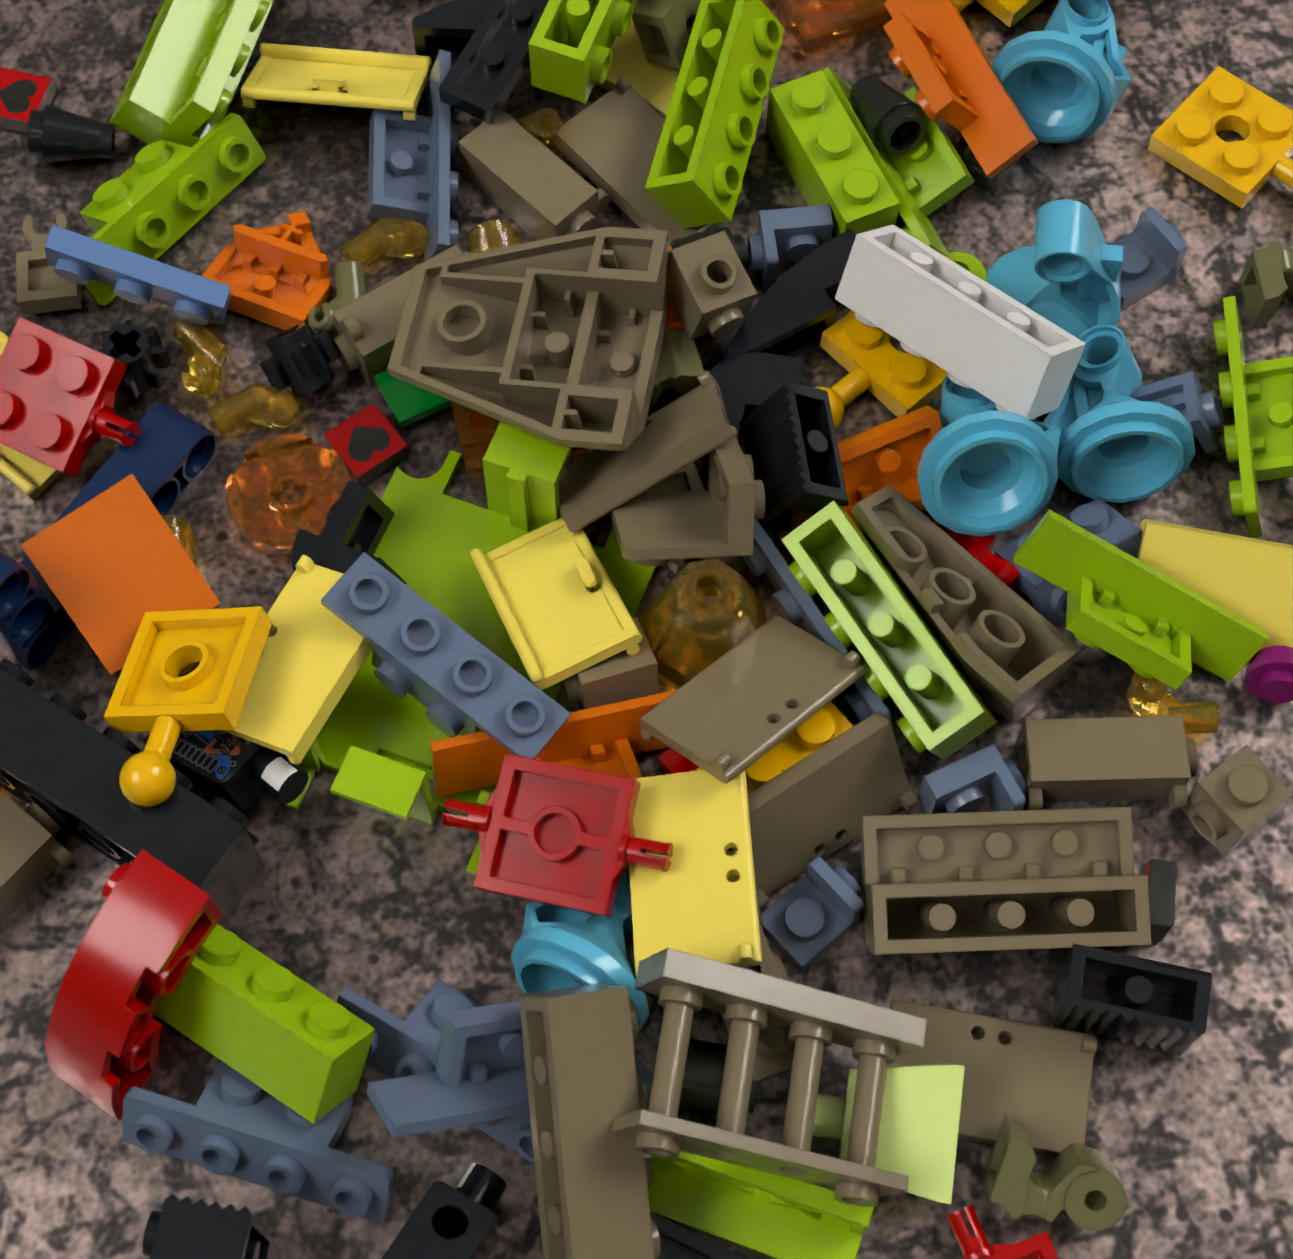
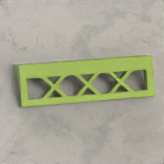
(755, 1209)

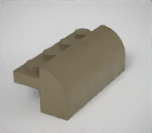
(1001, 881)

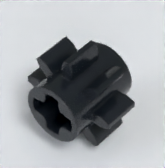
(141, 353)
(299, 360)

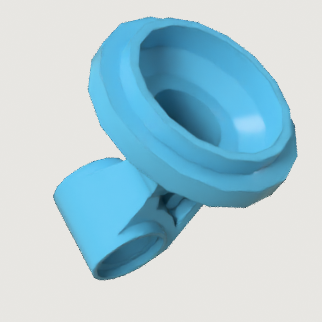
(1067, 73)
(1068, 272)
(1109, 440)
(986, 465)
(578, 949)

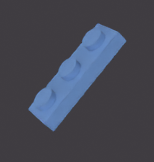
(136, 276)

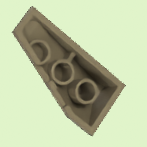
(985, 626)

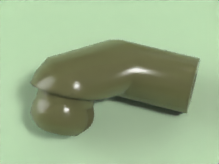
(349, 287)

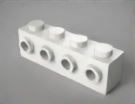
(958, 322)

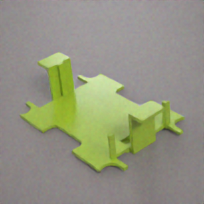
(384, 739)

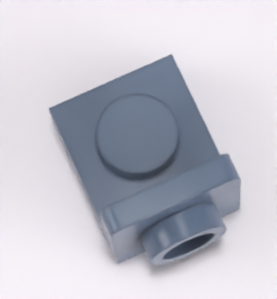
(787, 236)
(1149, 257)
(1190, 399)
(964, 783)
(813, 914)

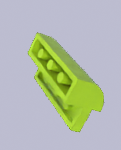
(189, 69)

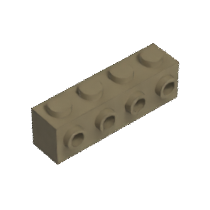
(577, 1083)

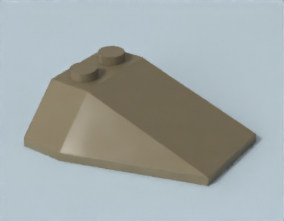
(544, 333)

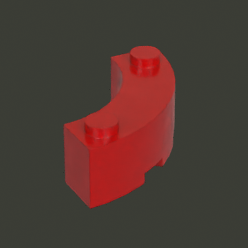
(133, 953)

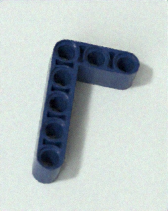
(166, 464)

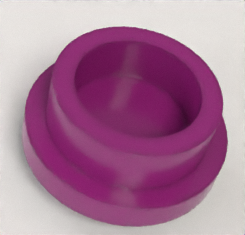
(1271, 674)

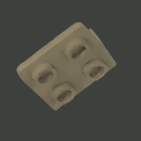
(695, 523)

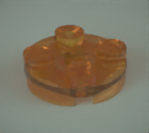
(260, 478)

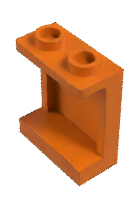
(114, 565)

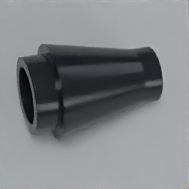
(68, 136)

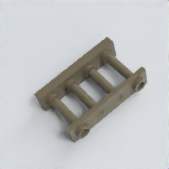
(813, 1022)

